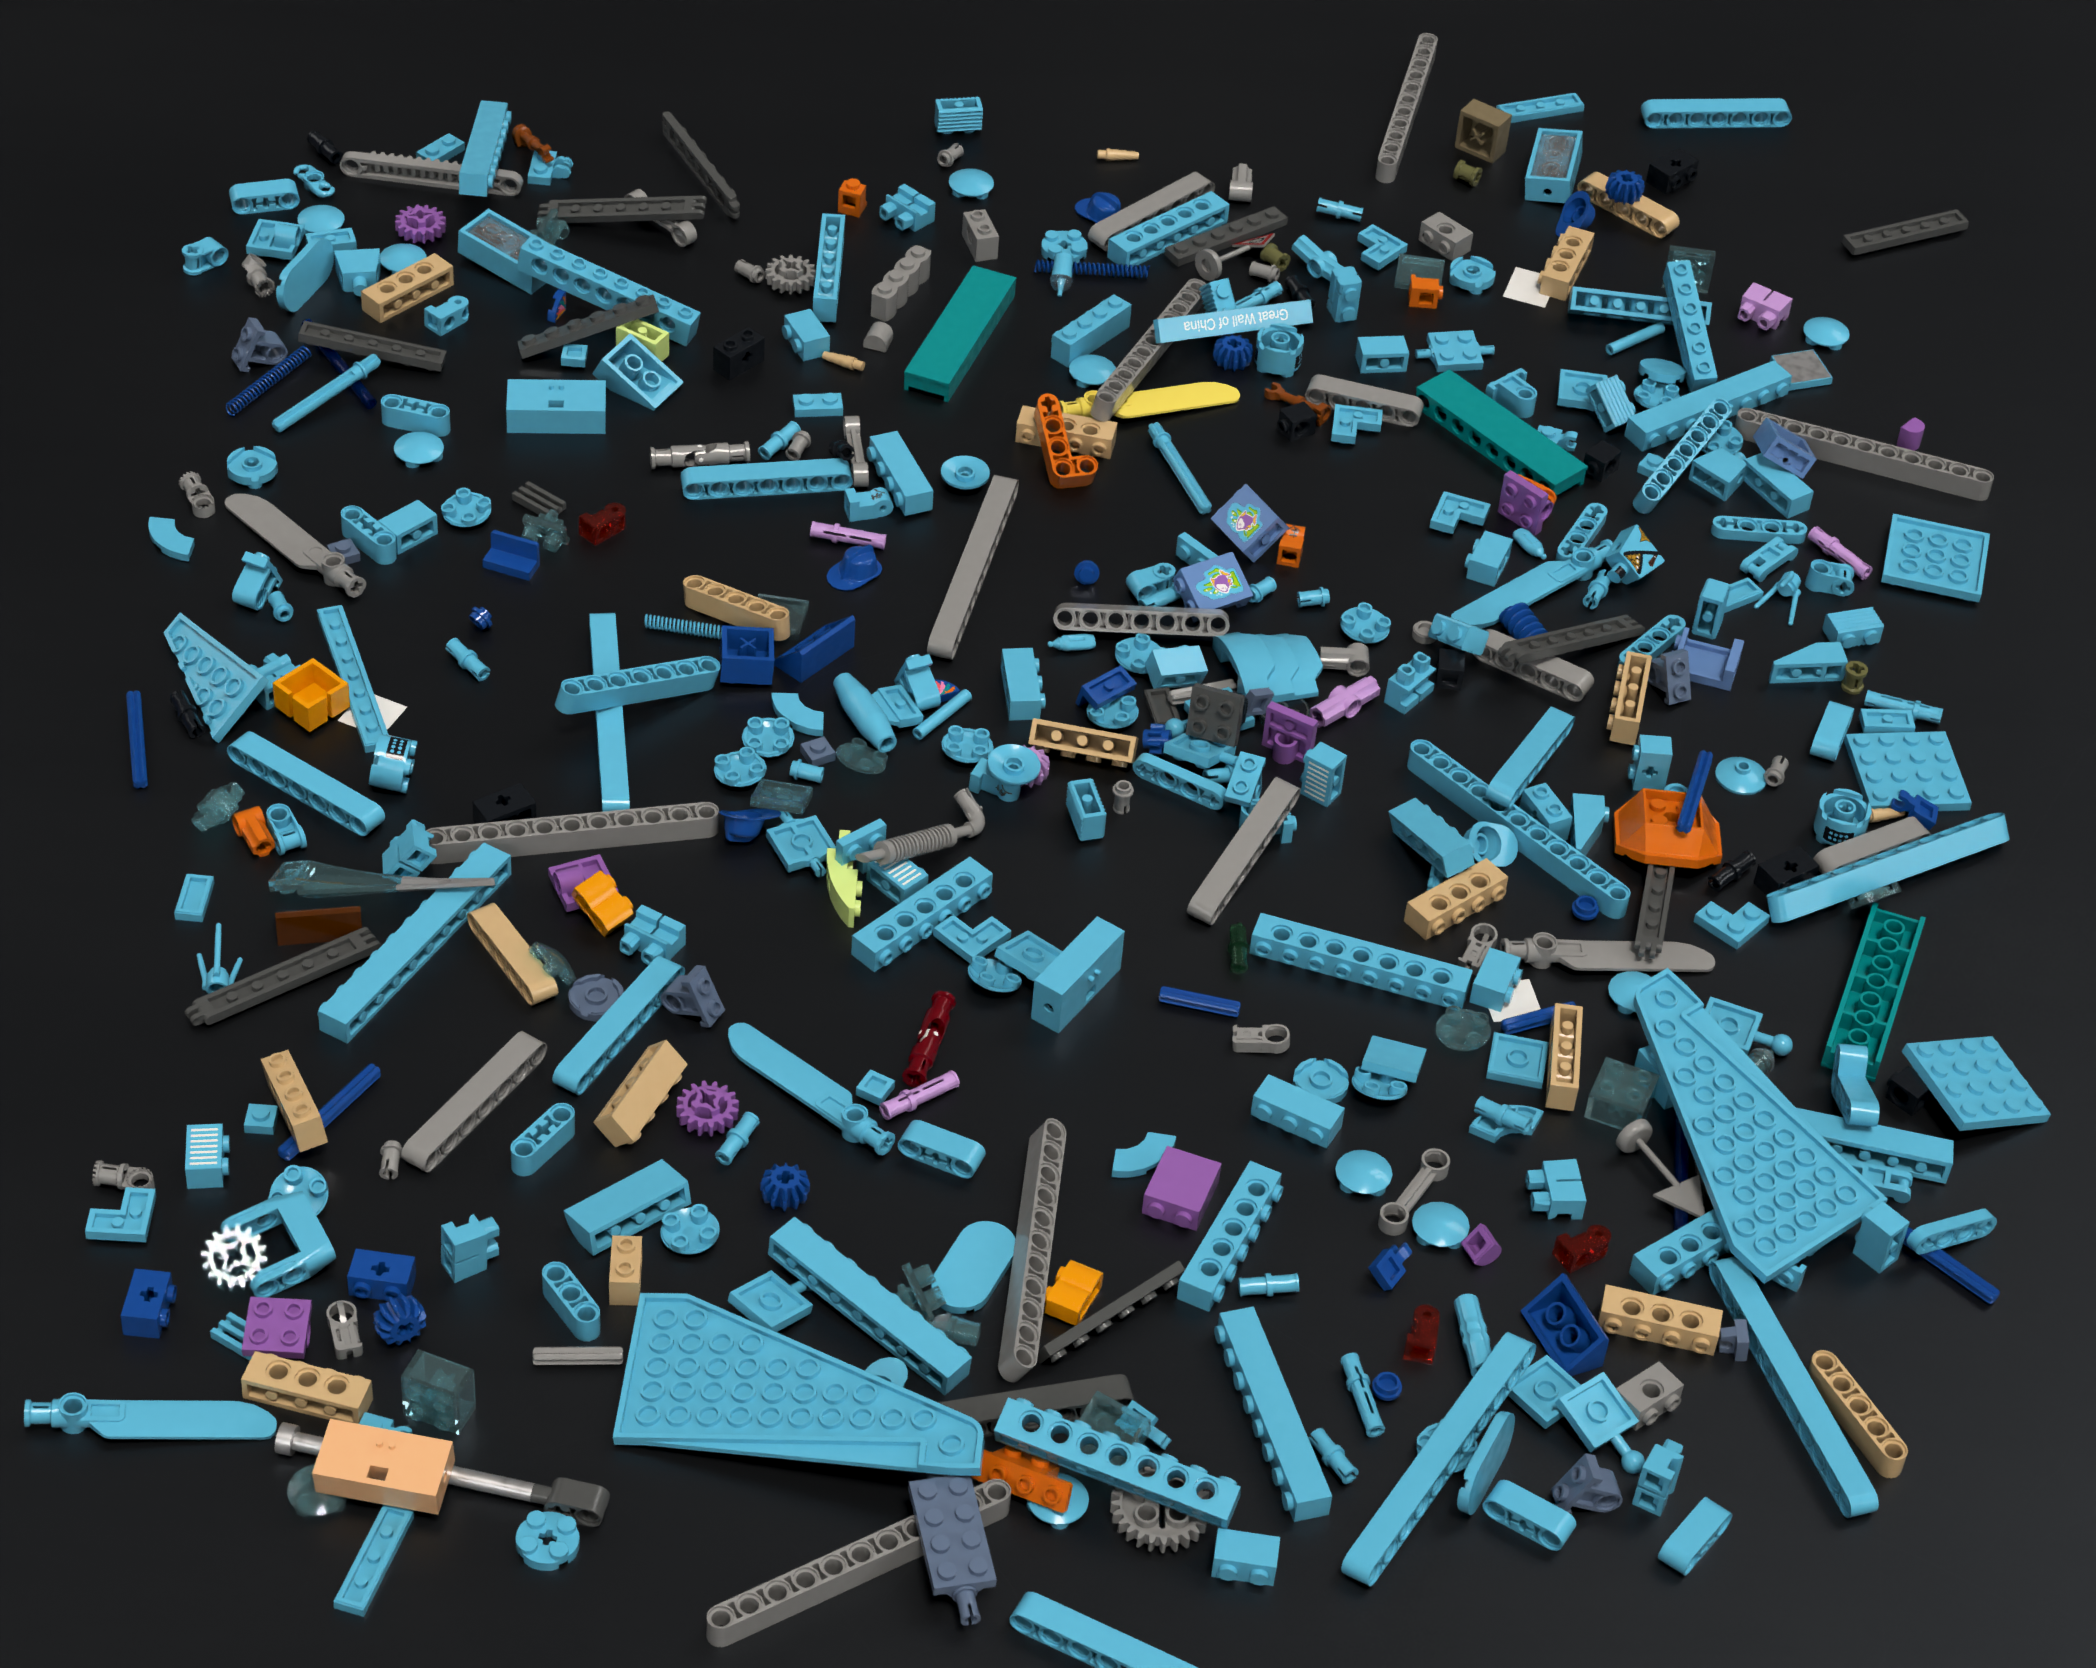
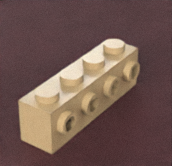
(1630, 699)
(1083, 741)
(641, 1094)

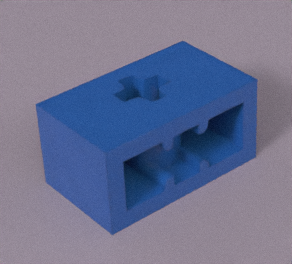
(380, 1275)
(147, 1303)

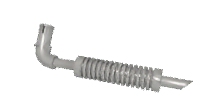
(929, 839)

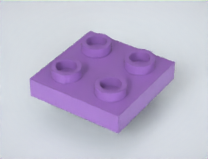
(1524, 503)
(1288, 733)
(571, 874)
(277, 1327)

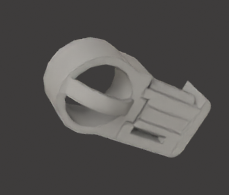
(1477, 950)
(1256, 1039)
(344, 1333)

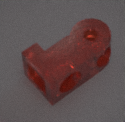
(603, 524)
(1583, 1248)
(1421, 1344)

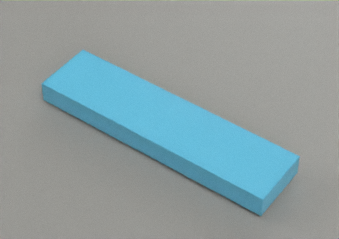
(1543, 107)
(373, 1560)

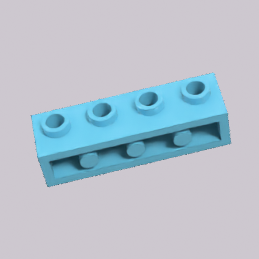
(1091, 330)
(900, 473)
(1432, 837)

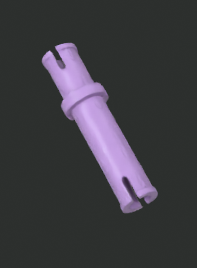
(819, 530)
(1832, 547)
(910, 1099)

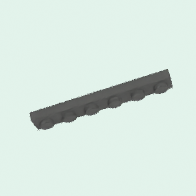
(1905, 232)
(1226, 235)
(595, 323)
(366, 344)
(1101, 1319)

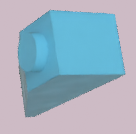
(1811, 664)
(1587, 820)

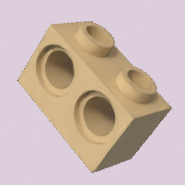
(625, 1270)

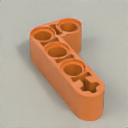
(1058, 441)

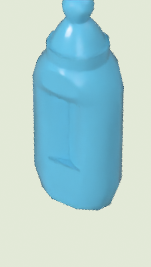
(1529, 543)
(1074, 642)

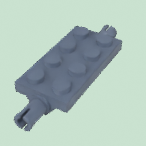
(953, 1540)

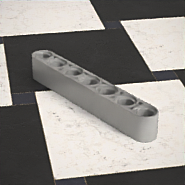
(1150, 207)
(1129, 625)
(1243, 851)
(474, 1101)

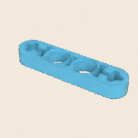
(1724, 528)
(1581, 534)
(1661, 630)
(1208, 792)
(1951, 1231)

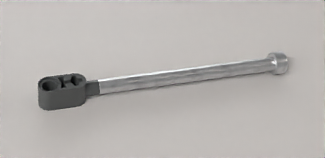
(566, 1496)

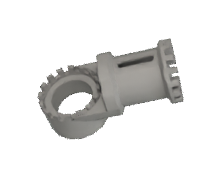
(257, 275)
(202, 496)
(121, 1175)

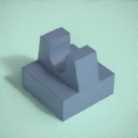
(1735, 1340)

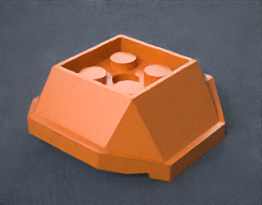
(1648, 831)

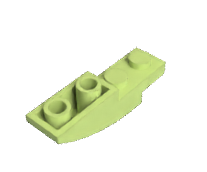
(843, 886)

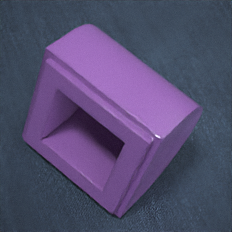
(1911, 434)
(1481, 1246)

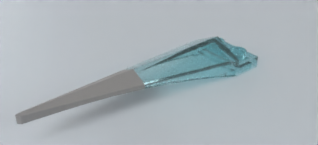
(325, 880)

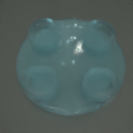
(861, 757)
(554, 961)
(1463, 1029)
(307, 1501)

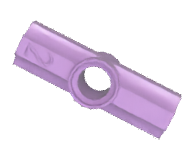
(1345, 701)

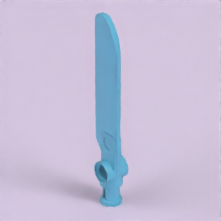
(1534, 585)
(808, 1086)
(153, 1418)

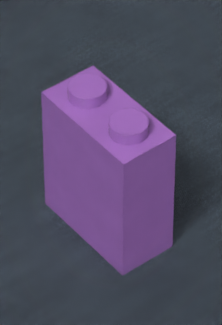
(1181, 1188)

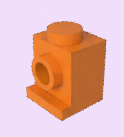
(852, 193)
(1424, 292)

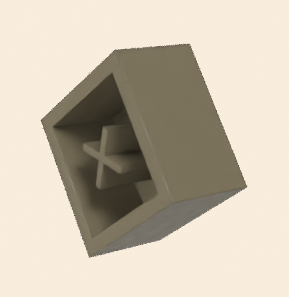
(1483, 131)

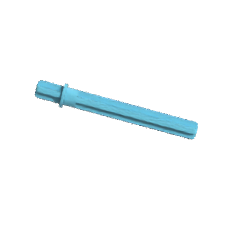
(337, 385)
(1163, 442)

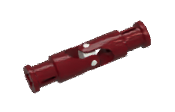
(929, 1038)

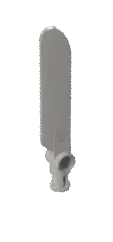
(294, 542)
(1607, 955)

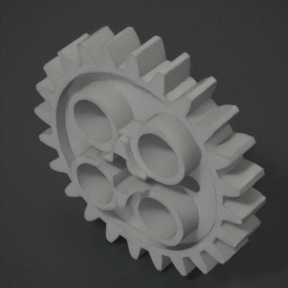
(1141, 1519)

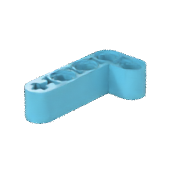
(1851, 1087)

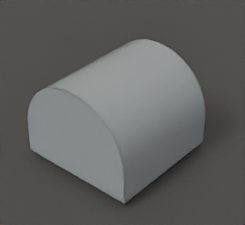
(878, 337)

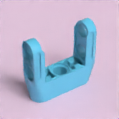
(305, 1232)

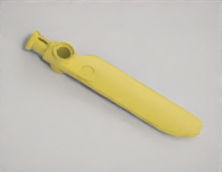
(1160, 400)

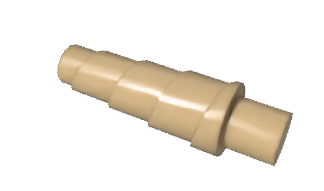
(1116, 154)
(844, 361)
(1883, 814)

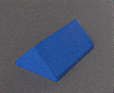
(818, 649)
(1567, 1327)

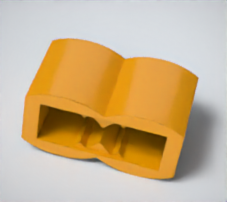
(603, 903)
(1073, 1292)

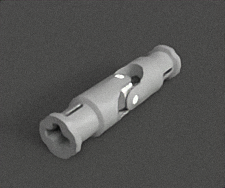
(704, 454)

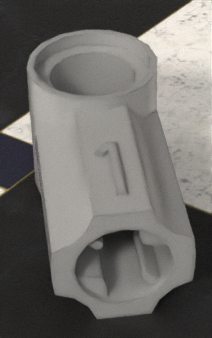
(1241, 184)
(1353, 659)

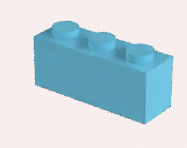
(1778, 486)
(1022, 684)
(1297, 1111)

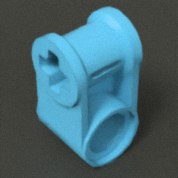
(204, 254)
(1828, 577)
(1150, 580)
(284, 828)

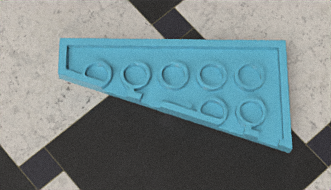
(215, 675)

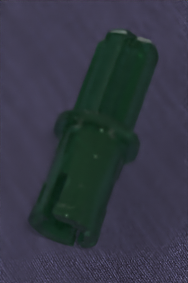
(1238, 948)

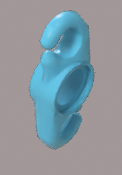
(313, 174)

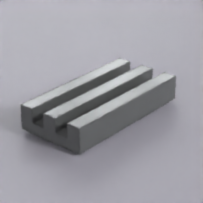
(541, 499)

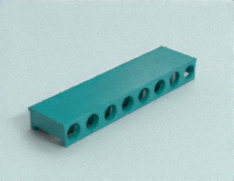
(960, 332)
(1499, 431)
(1875, 986)

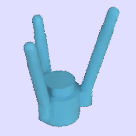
(1786, 586)
(217, 976)

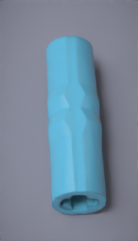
(1472, 1331)

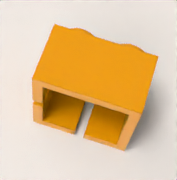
(311, 694)

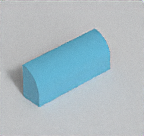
(628, 1206)

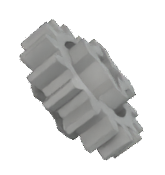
(789, 274)

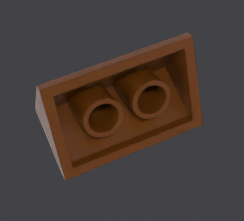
(316, 924)

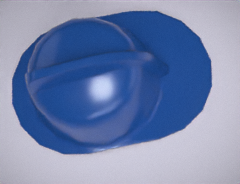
(1098, 206)
(1576, 213)
(855, 569)
(745, 824)

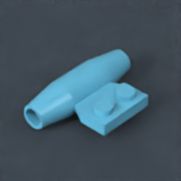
(877, 711)

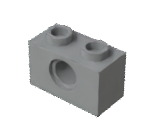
(980, 235)
(1445, 236)
(1651, 1394)

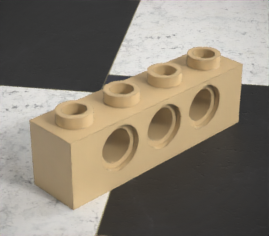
(1565, 263)
(407, 288)
(1083, 433)
(1456, 899)
(1564, 1057)
(294, 1100)
(1660, 1320)
(306, 1388)

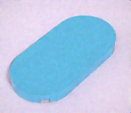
(305, 274)
(974, 1266)
(1486, 1462)

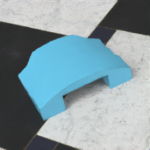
(1275, 662)

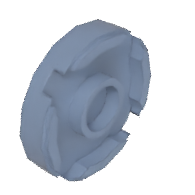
(593, 996)

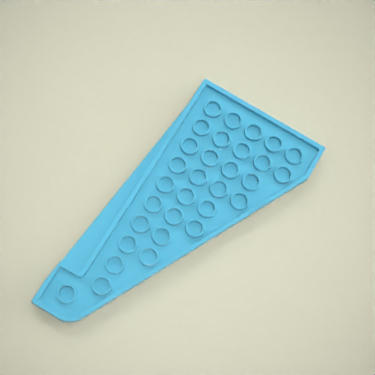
(1761, 1161)
(741, 1389)

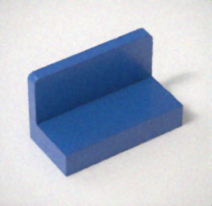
(512, 555)
(1106, 688)

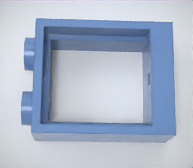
(1780, 443)

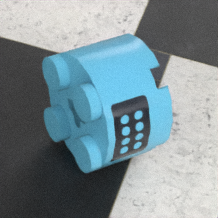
(1279, 350)
(392, 763)
(1841, 816)

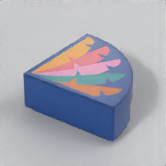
(559, 306)
(947, 690)

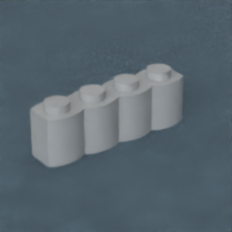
(900, 283)

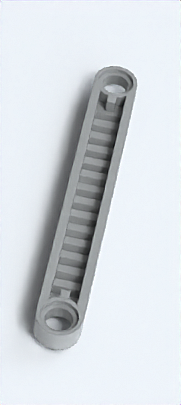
(420, 171)

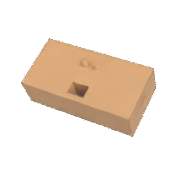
(383, 1466)

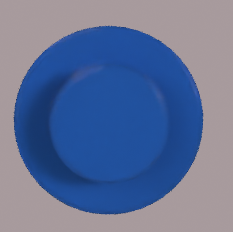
(1086, 572)
(481, 617)
(1585, 907)
(1387, 1386)

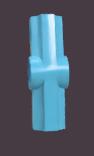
(1318, 262)

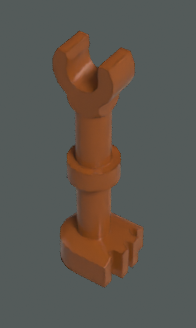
(522, 136)
(1278, 393)

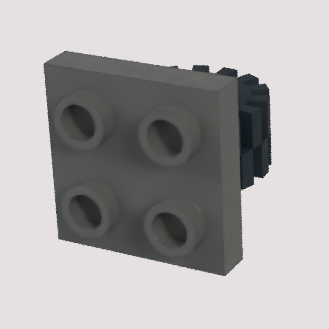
(1216, 714)

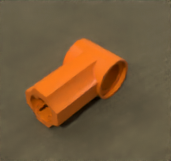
(252, 826)

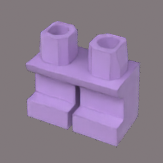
(1764, 307)

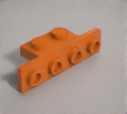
(1027, 1476)

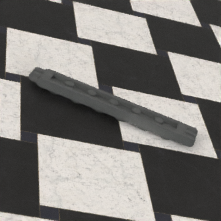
(700, 165)
(627, 209)
(1570, 639)
(1654, 909)
(282, 977)

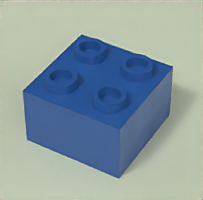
(747, 655)

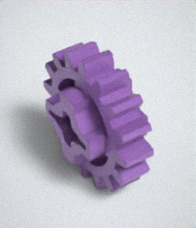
(420, 223)
(707, 1108)

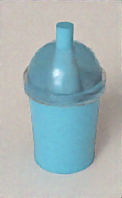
(1062, 273)

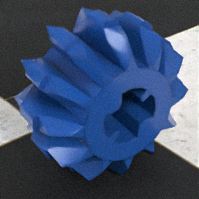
(1625, 187)
(1233, 352)
(785, 1186)
(399, 1319)

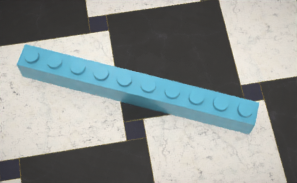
(411, 946)

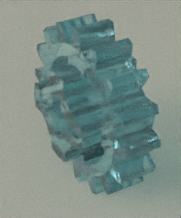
(217, 806)
(222, 1250)

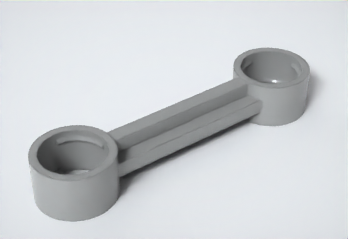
(682, 233)
(859, 467)
(1413, 1192)

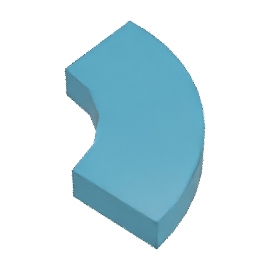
(169, 540)
(799, 716)
(1488, 1130)
(1143, 1157)

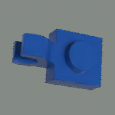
(1917, 807)
(1388, 1265)

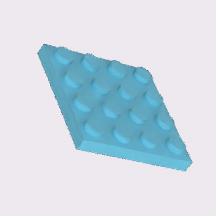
(1935, 558)
(1908, 762)
(1976, 1083)

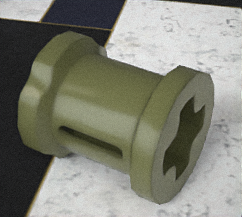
(1467, 173)
(1275, 257)
(1854, 677)

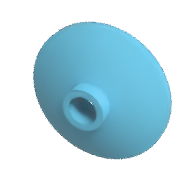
(965, 472)
(1014, 764)
(1740, 775)

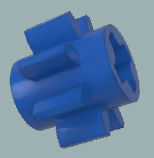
(1155, 738)

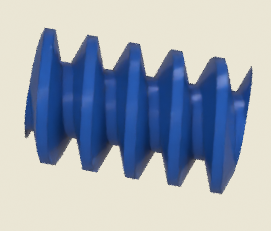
(1521, 621)

